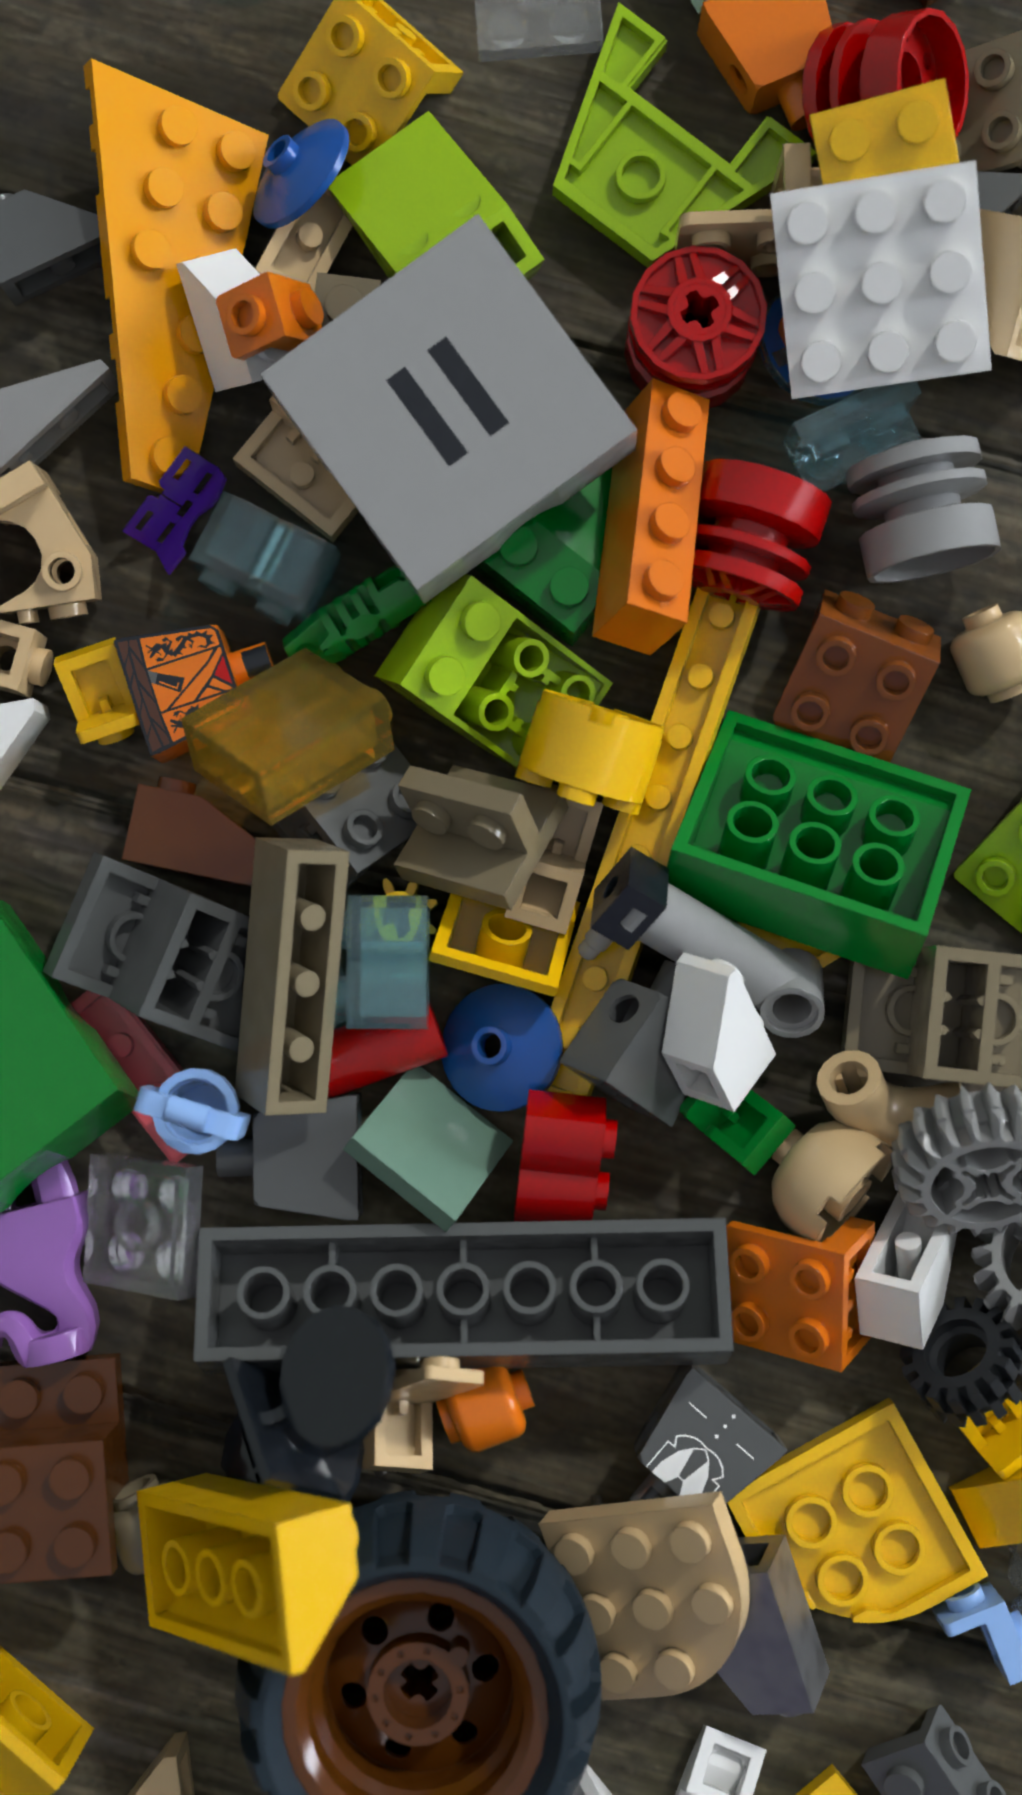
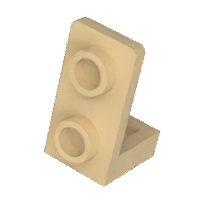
(406, 1430)

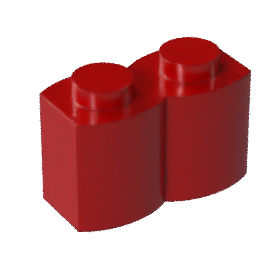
(563, 1157)

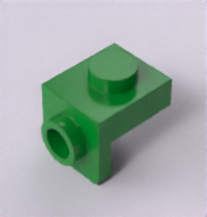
(747, 1134)

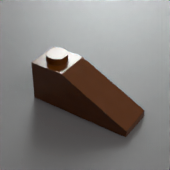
(187, 834)

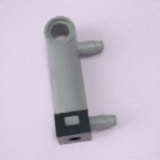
(642, 906)

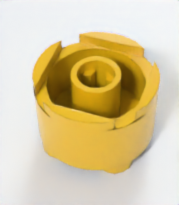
(590, 752)

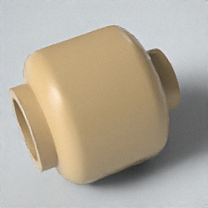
(990, 653)

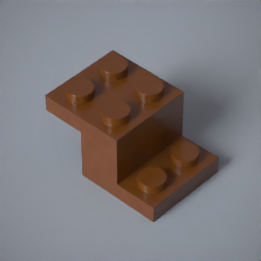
(60, 1468)

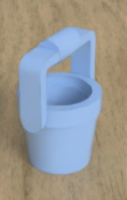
(194, 1110)

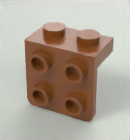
(859, 676)

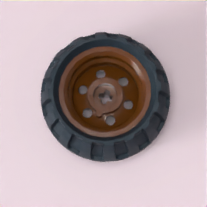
(507, 1602)

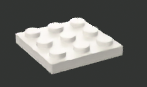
(882, 280)

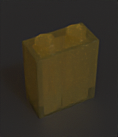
(289, 735)

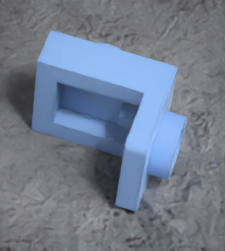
(986, 1608)

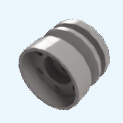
(920, 498)

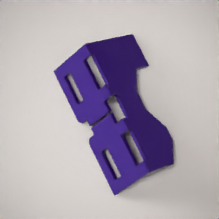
(165, 511)

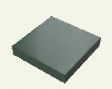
(429, 1146)

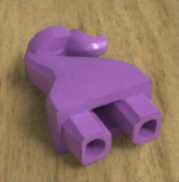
(42, 1265)

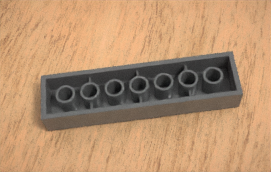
(475, 1292)

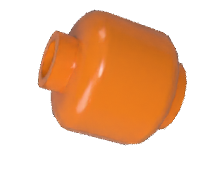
(488, 1413)

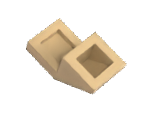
(556, 880)

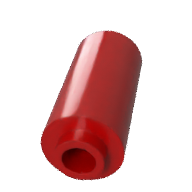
(376, 1054)

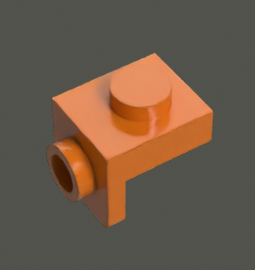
(268, 314)

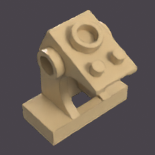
(34, 503)

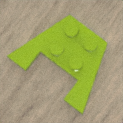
(637, 168)

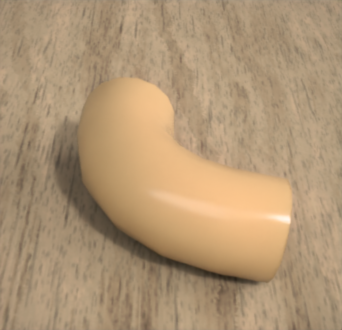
(864, 1100)

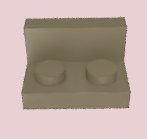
(476, 832)

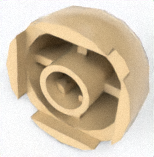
(826, 1177)

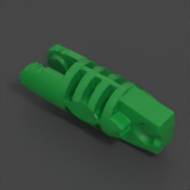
(356, 617)

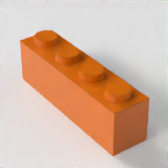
(653, 521)

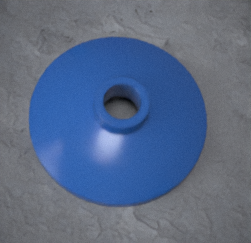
(299, 172)
(527, 1054)

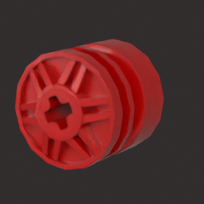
(885, 56)
(684, 354)
(754, 522)

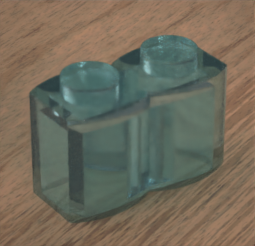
(265, 559)
(385, 963)

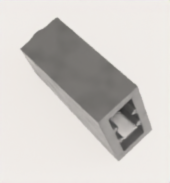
(779, 1653)

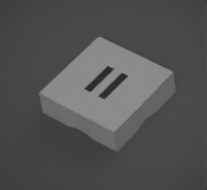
(451, 408)

